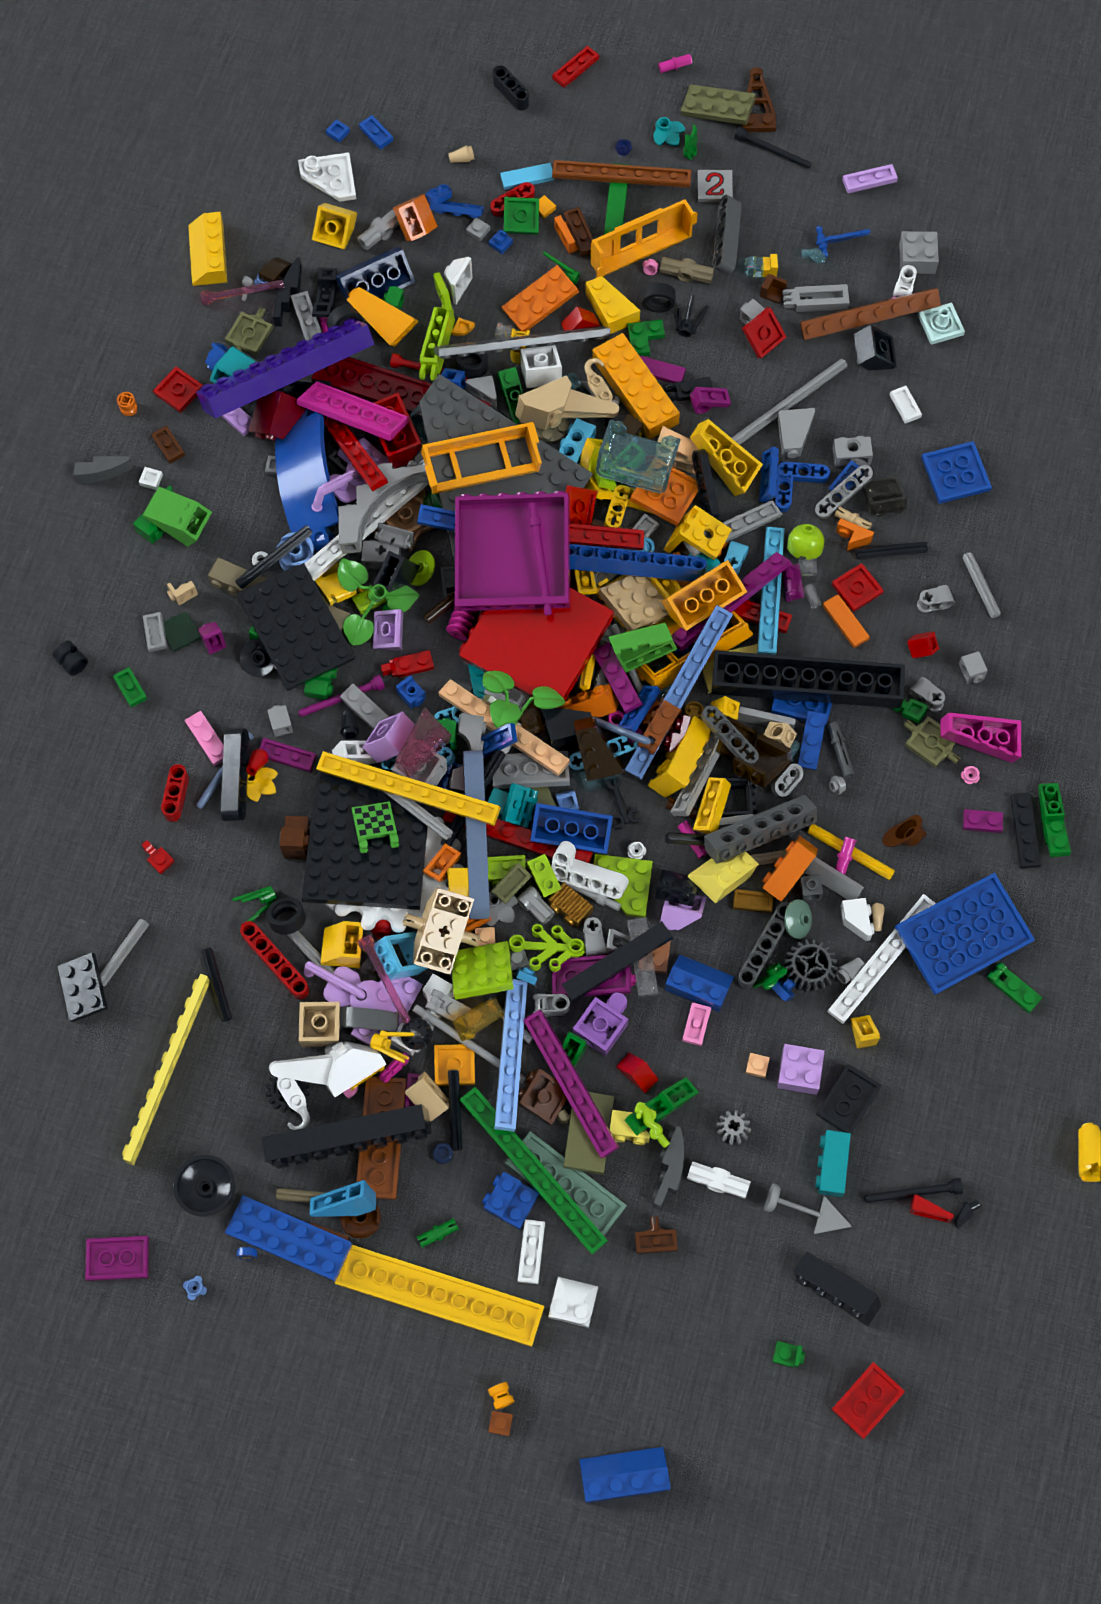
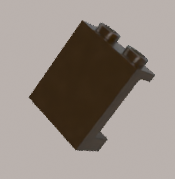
(771, 762)

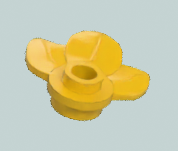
(261, 784)

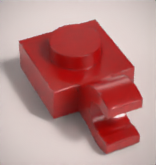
(158, 859)

